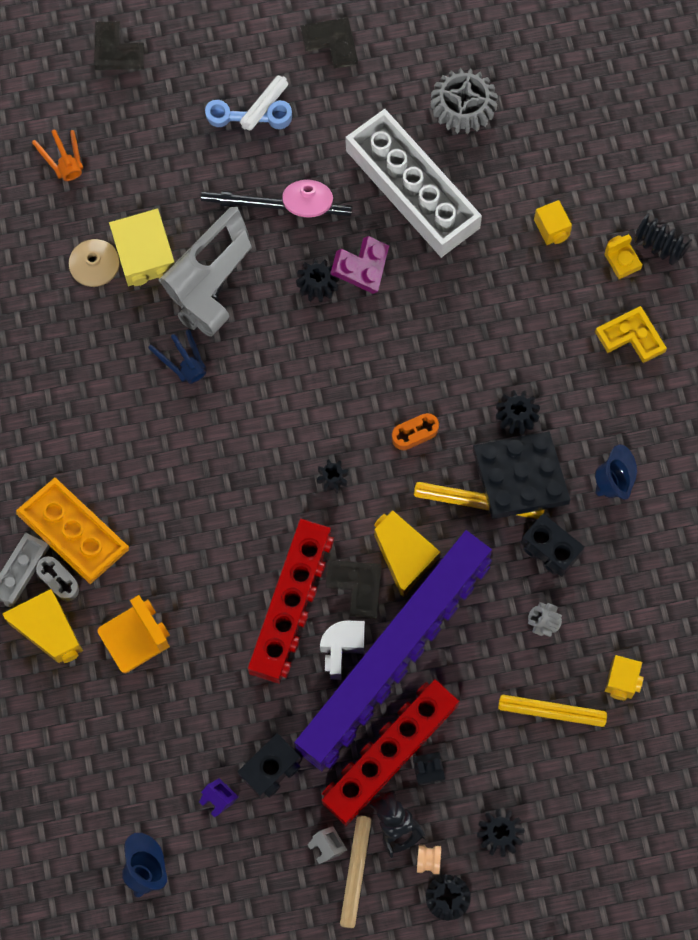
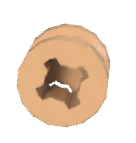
(428, 859)

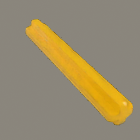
(552, 710)

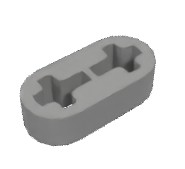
(53, 583)

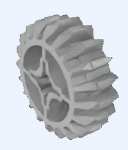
(452, 91)

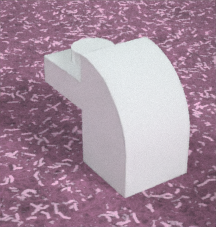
(339, 639)

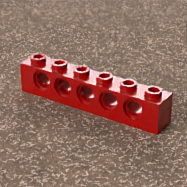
(306, 535)
(428, 694)

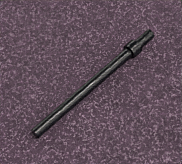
(226, 198)

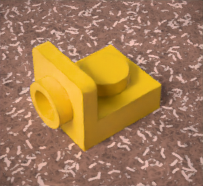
(622, 256)

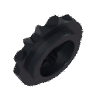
(459, 904)

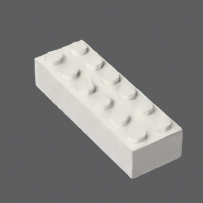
(413, 183)

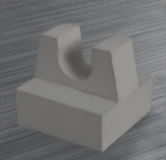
(328, 843)

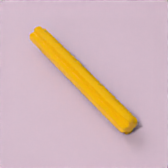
(459, 497)

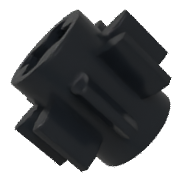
(335, 482)

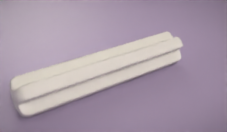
(262, 104)

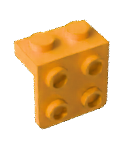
(134, 635)

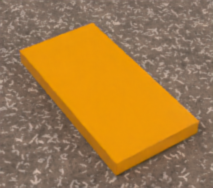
(72, 530)

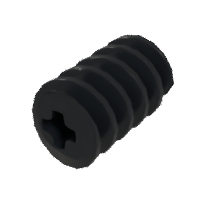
(661, 240)

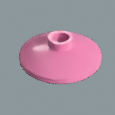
(307, 198)

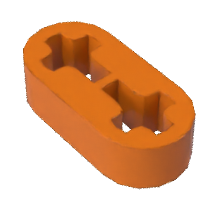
(418, 436)

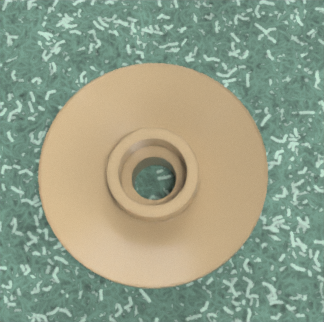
(97, 272)

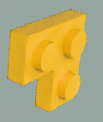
(632, 328)

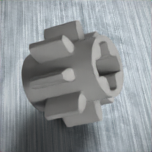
(545, 619)

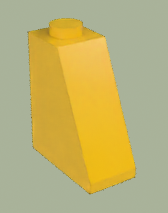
(404, 550)
(45, 626)

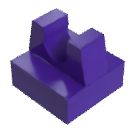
(219, 795)

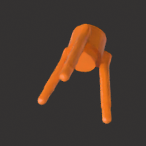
(68, 167)

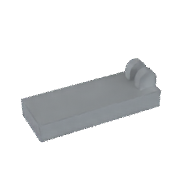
(20, 568)

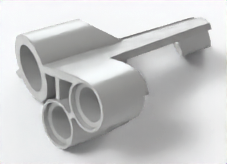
(194, 284)

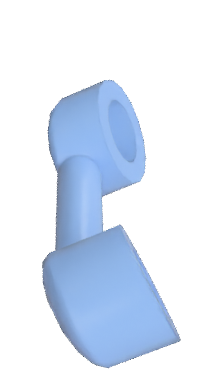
(219, 114)

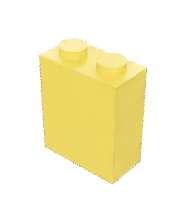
(142, 247)

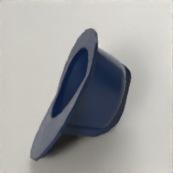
(617, 474)
(144, 865)

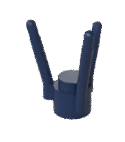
(191, 368)

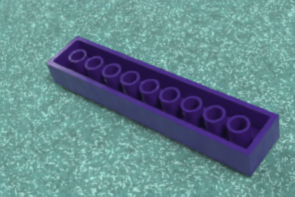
(393, 651)

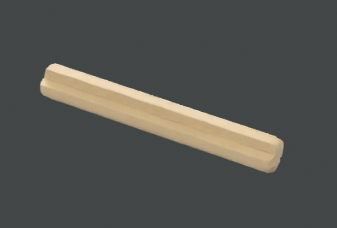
(355, 872)

